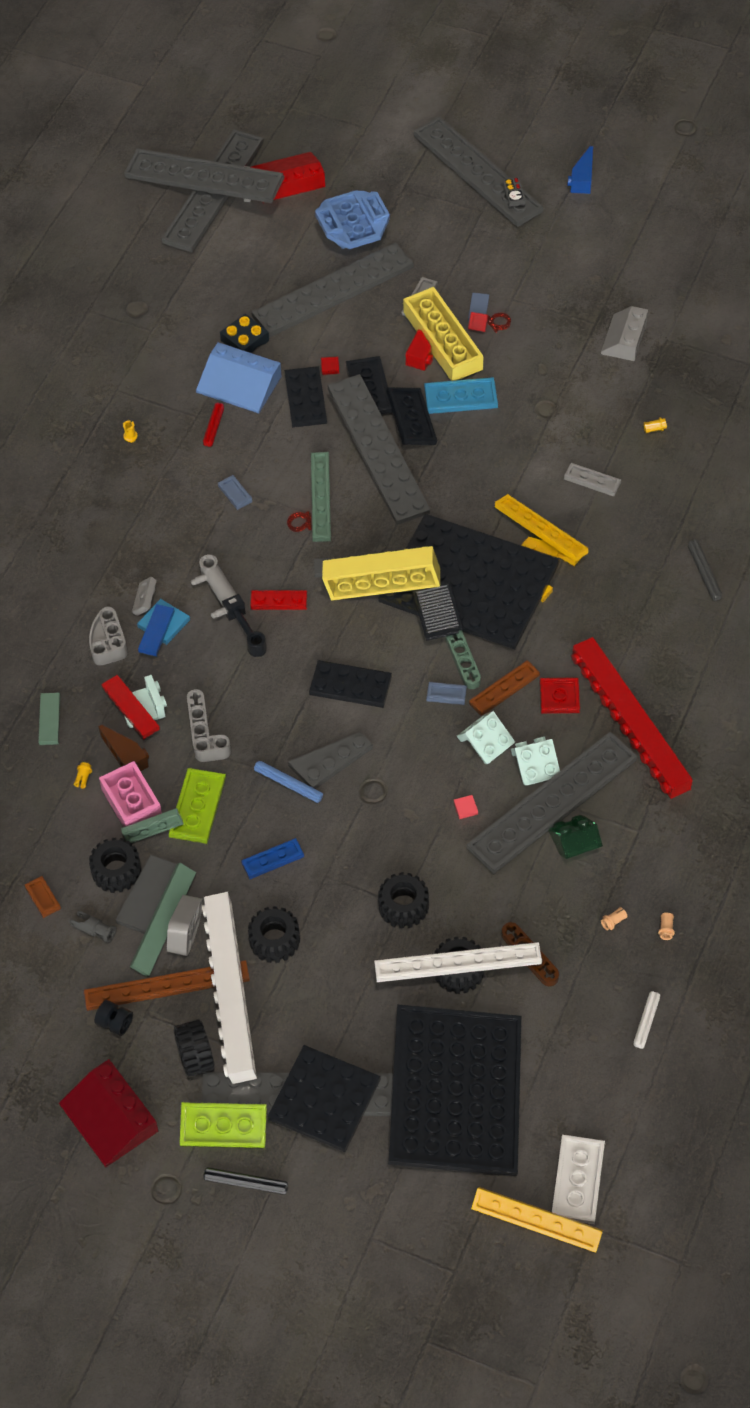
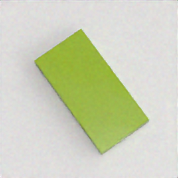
(198, 805)
(223, 1125)

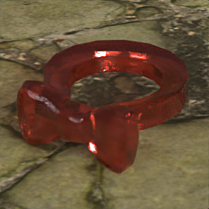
(499, 327)
(307, 524)

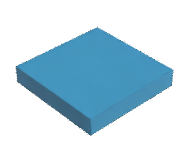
(177, 622)

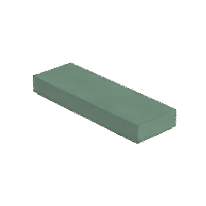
(49, 718)
(152, 826)

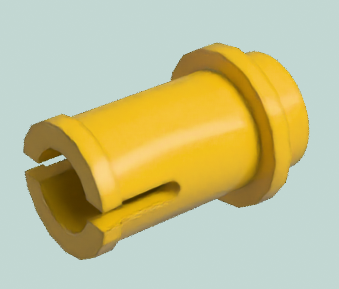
(655, 425)
(130, 434)
(84, 770)

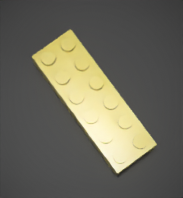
(445, 334)
(381, 573)

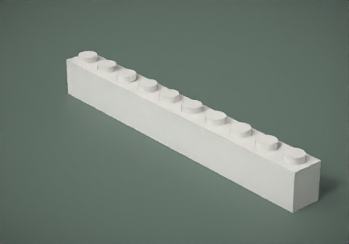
(230, 988)

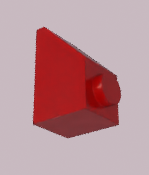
(419, 352)

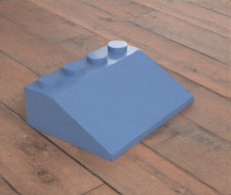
(239, 377)

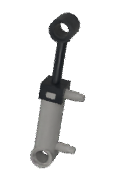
(232, 603)

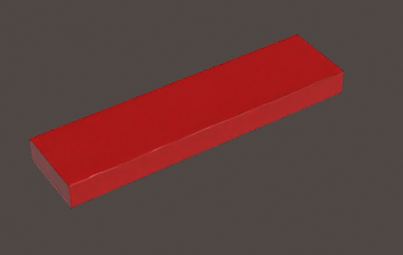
(130, 707)

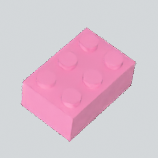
(129, 795)

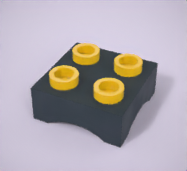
(244, 334)

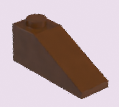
(124, 749)

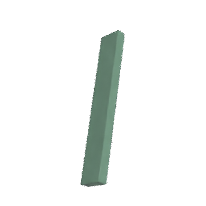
(320, 497)
(157, 929)

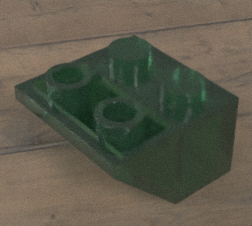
(575, 836)

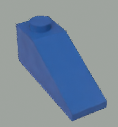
(582, 174)

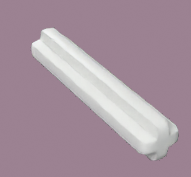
(646, 1020)

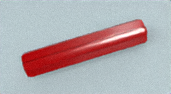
(213, 424)

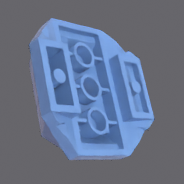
(353, 218)

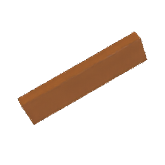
(504, 688)

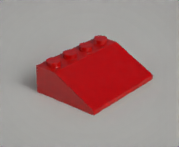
(300, 171)

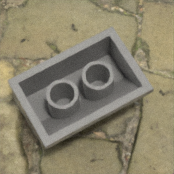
(625, 333)

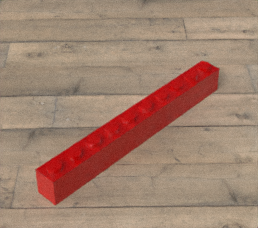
(631, 718)

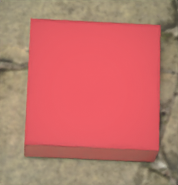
(465, 807)

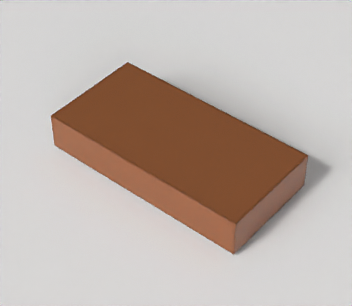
(42, 896)

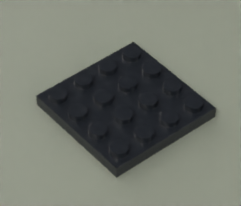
(324, 1098)

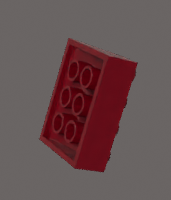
(108, 1113)

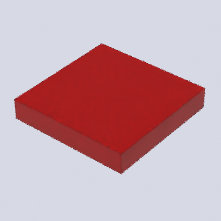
(559, 695)

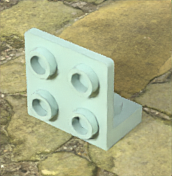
(487, 737)

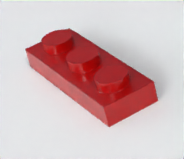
(278, 600)

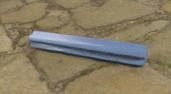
(288, 781)

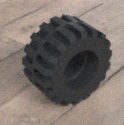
(115, 851)
(403, 886)
(274, 920)
(459, 981)
(194, 1047)

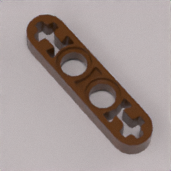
(538, 970)

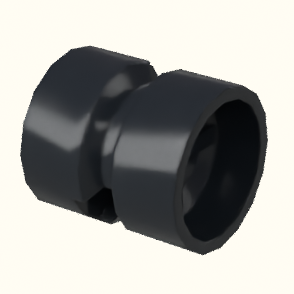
(113, 1017)

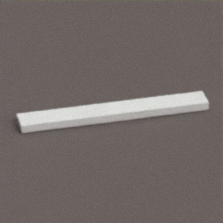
(458, 962)

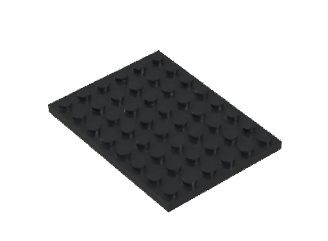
(490, 577)
(455, 1090)

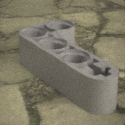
(200, 725)

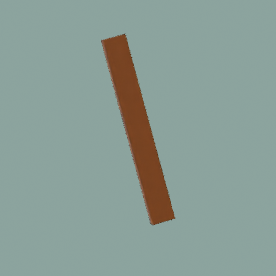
(155, 987)

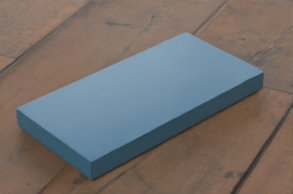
(461, 395)

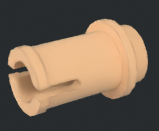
(609, 921)
(666, 931)

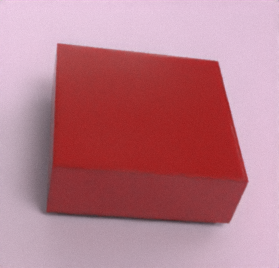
(478, 321)
(330, 365)

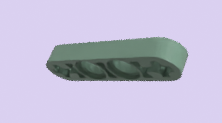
(465, 656)

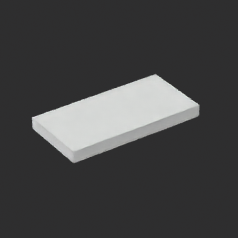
(578, 1178)

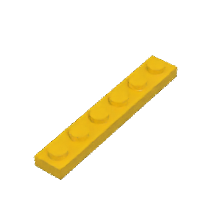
(541, 527)
(537, 1219)

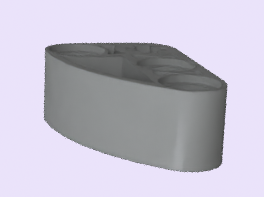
(103, 644)
(184, 925)

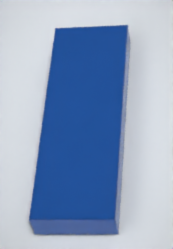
(156, 630)
(272, 858)

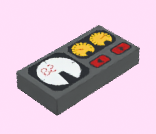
(514, 191)

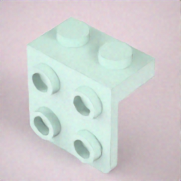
(150, 699)
(536, 760)

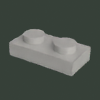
(144, 596)

